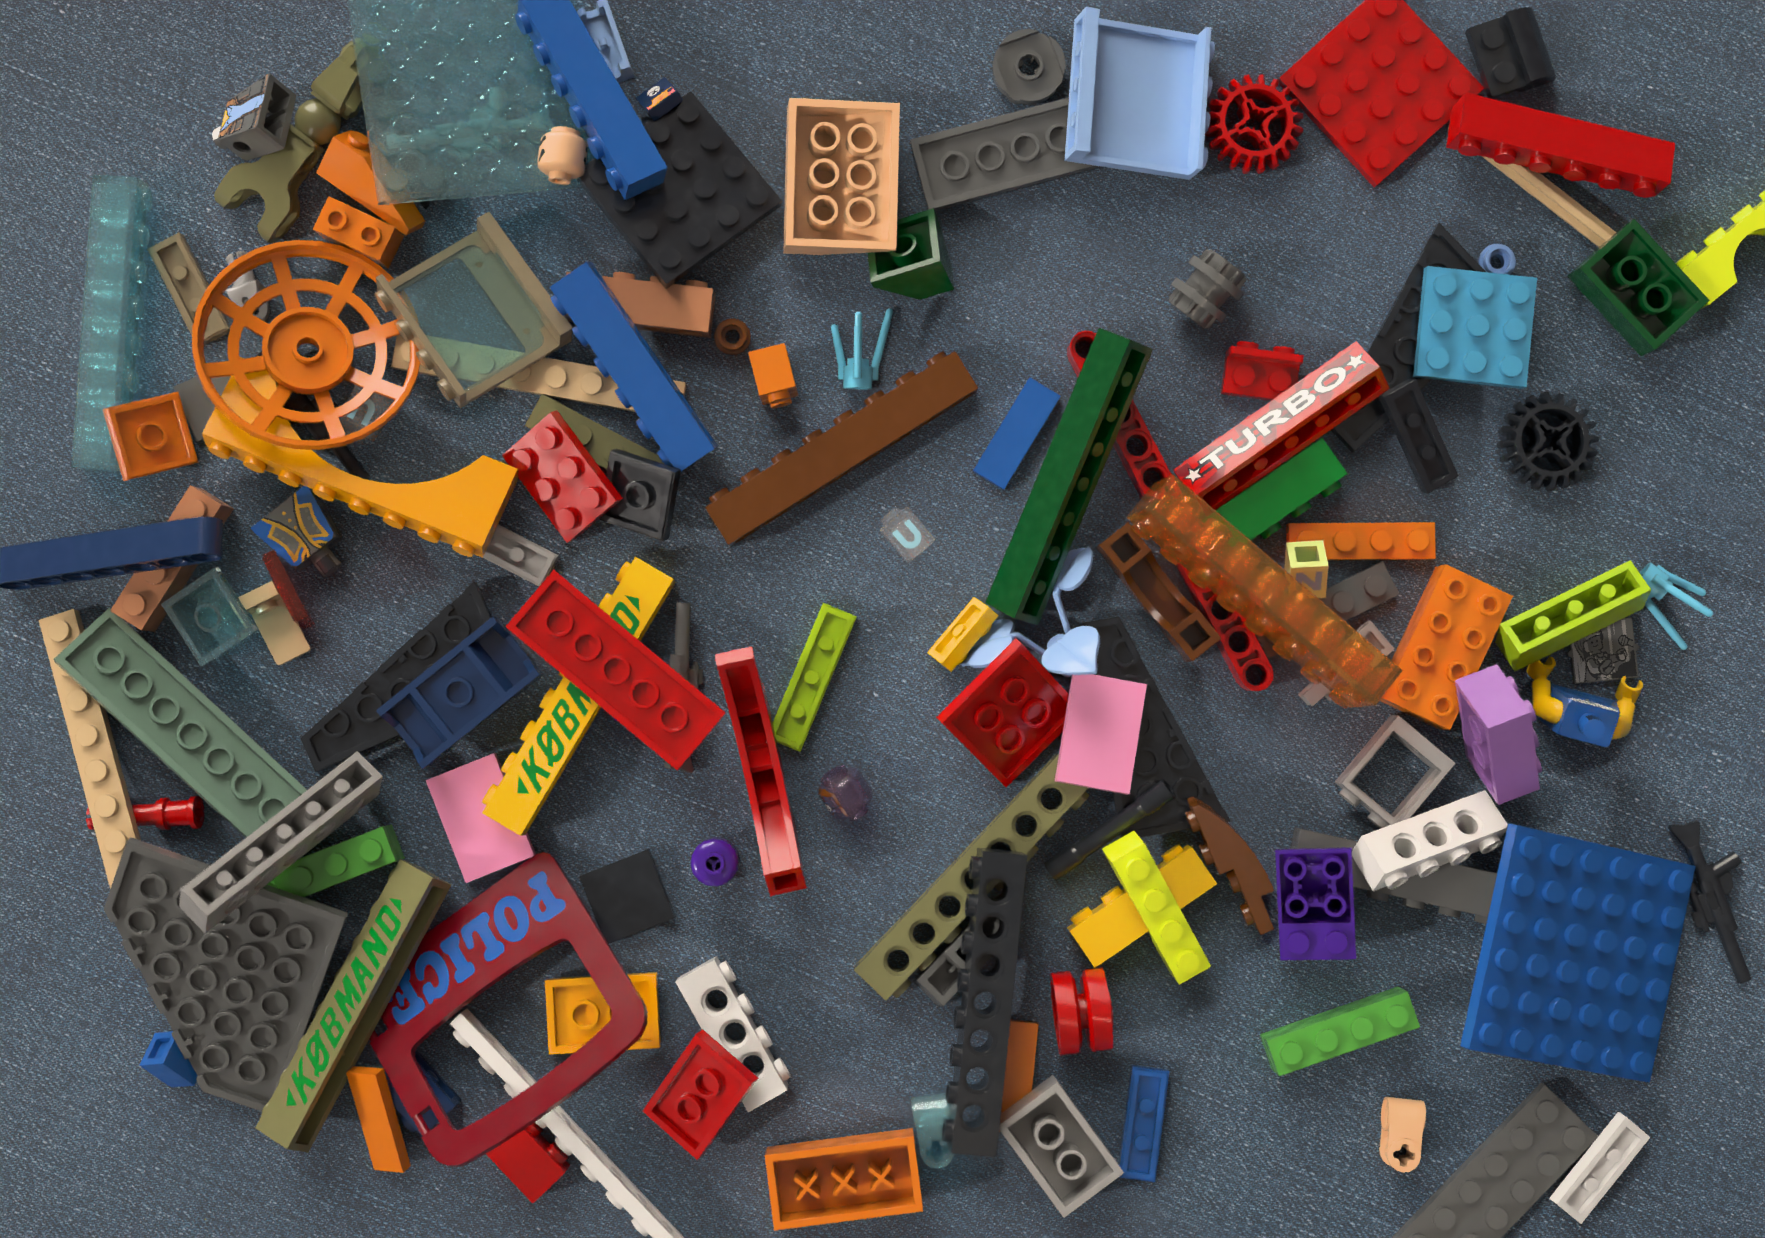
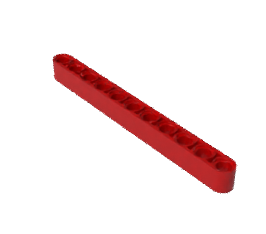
(1203, 598)

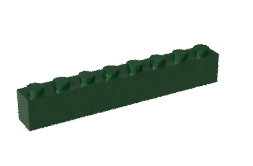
(1068, 476)

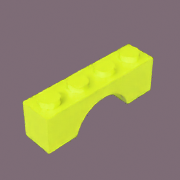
(1714, 265)
(1156, 907)

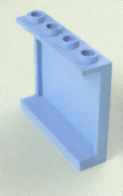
(1138, 97)

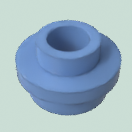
(1503, 253)

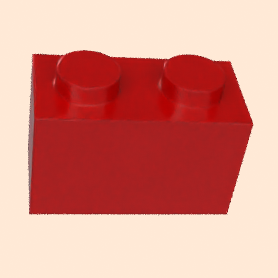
(530, 1161)

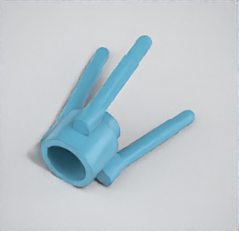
(858, 372)
(1662, 582)

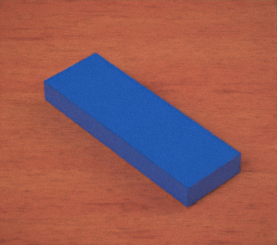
(1016, 433)
(1143, 1123)

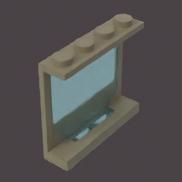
(475, 313)

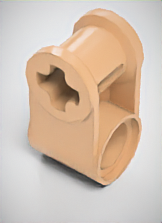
(1402, 1127)

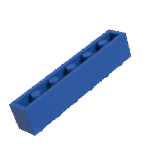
(593, 95)
(633, 366)

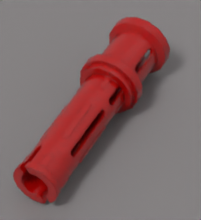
(166, 813)

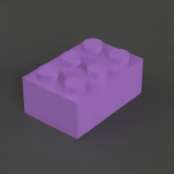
(1499, 733)

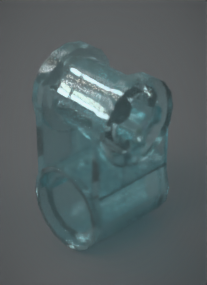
(928, 1120)

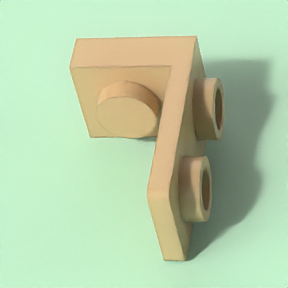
(275, 623)

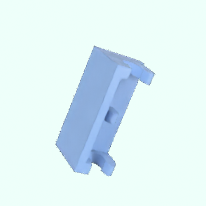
(606, 36)

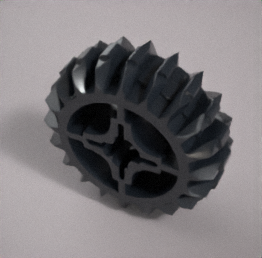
(1537, 433)

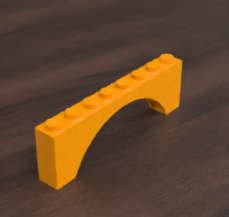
(452, 509)

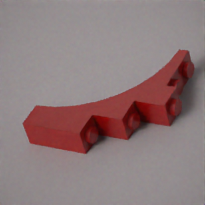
(762, 771)

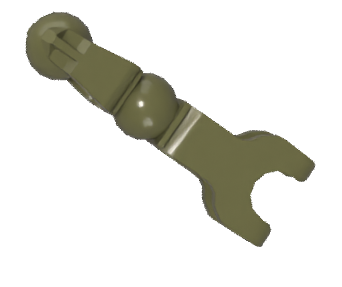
(282, 172)

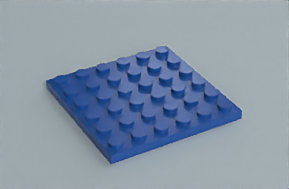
(1577, 954)

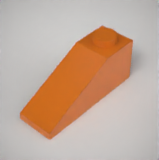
(350, 169)

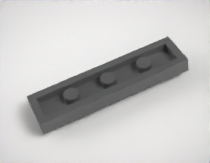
(1352, 596)

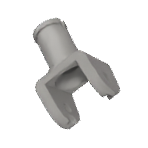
(245, 288)

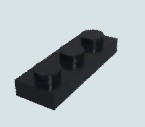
(1418, 435)

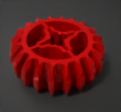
(1259, 139)

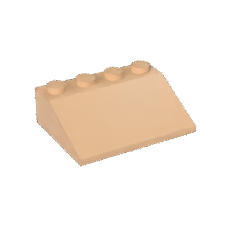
(841, 177)

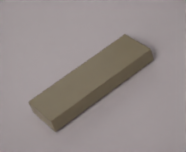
(186, 283)

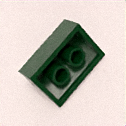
(1638, 288)

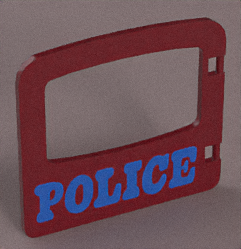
(469, 954)

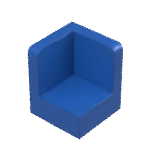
(167, 1063)

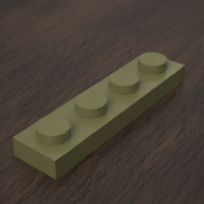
(594, 437)

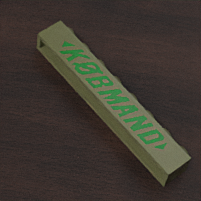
(352, 1006)

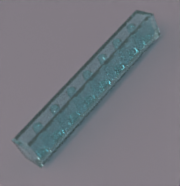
(110, 314)

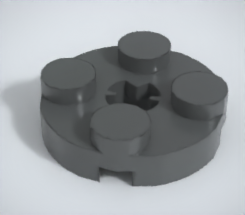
(1046, 78)

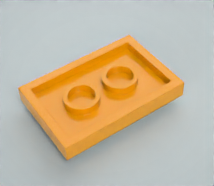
(579, 1012)

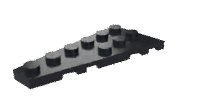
(1397, 338)
(354, 722)
(1161, 744)

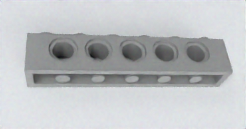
(279, 842)

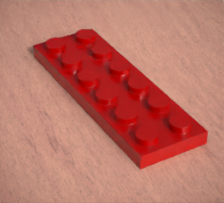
(615, 670)

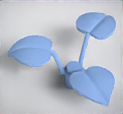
(1065, 654)

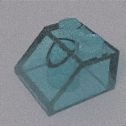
(210, 617)

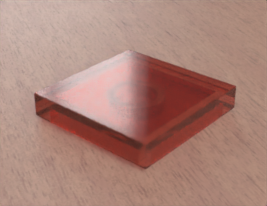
(288, 590)

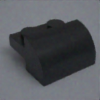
(1510, 53)

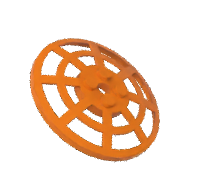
(291, 330)

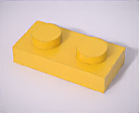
(962, 634)

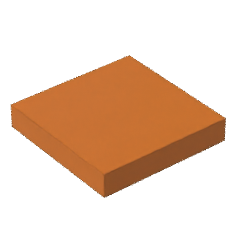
(150, 436)

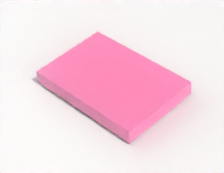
(1101, 733)
(476, 839)

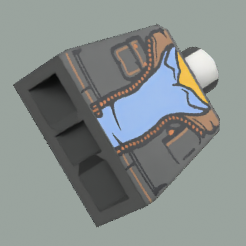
(257, 119)

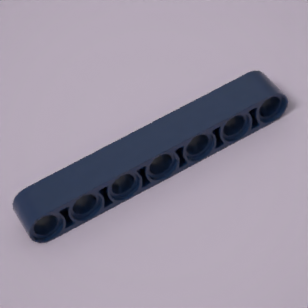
(111, 553)

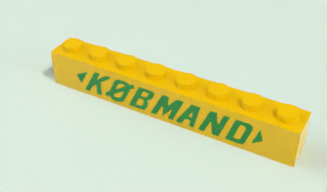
(568, 710)

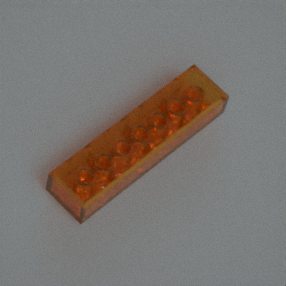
(1263, 594)

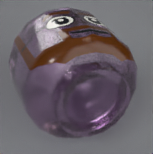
(845, 793)

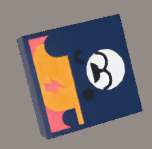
(659, 99)

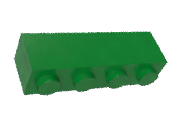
(1284, 491)

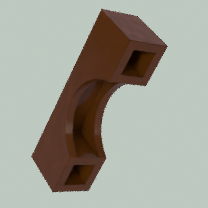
(1157, 594)

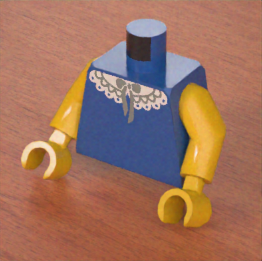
(1581, 713)

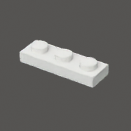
(1599, 1167)

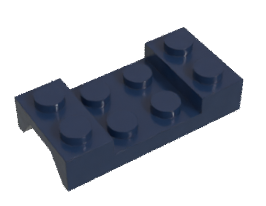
(460, 691)

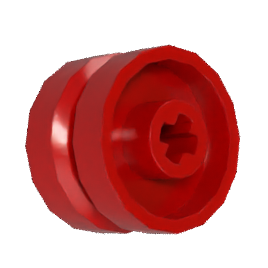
(1080, 1011)

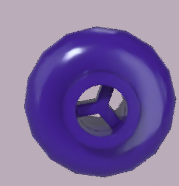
(727, 855)

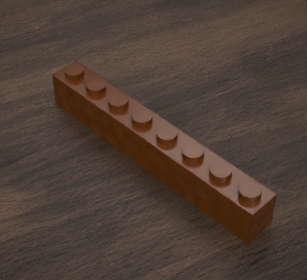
(842, 448)

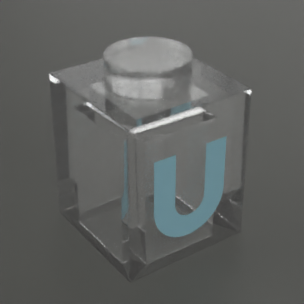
(365, 415)
(906, 534)

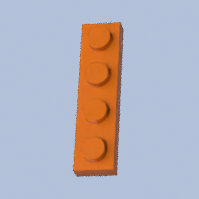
(1369, 540)

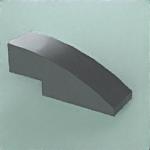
(941, 976)

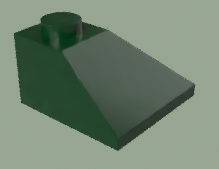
(920, 261)

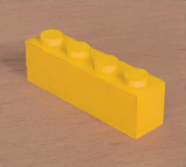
(1117, 921)

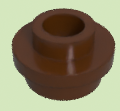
(732, 325)

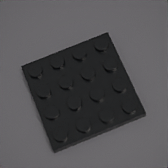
(702, 204)

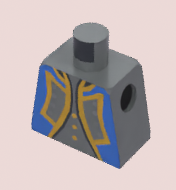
(302, 532)

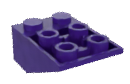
(1315, 904)

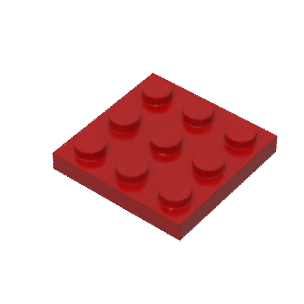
(1008, 713)

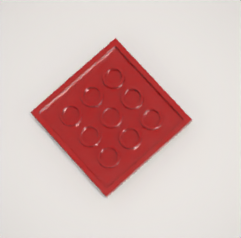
(1379, 85)

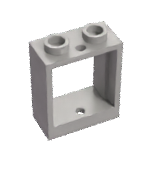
(1418, 745)

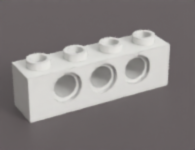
(1473, 815)
(719, 976)

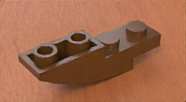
(1229, 852)

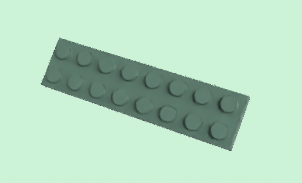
(178, 723)

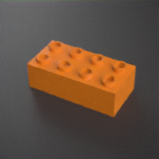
(1444, 644)
(843, 1179)

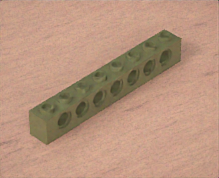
(894, 981)

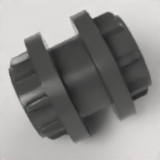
(1207, 288)

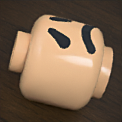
(562, 155)

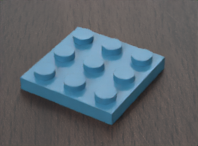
(1475, 327)

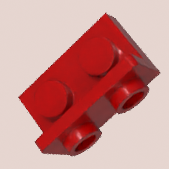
(1259, 372)

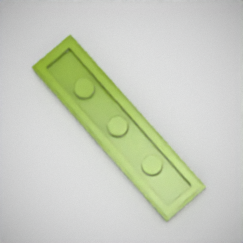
(812, 676)

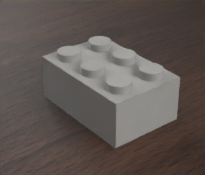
(1058, 1146)

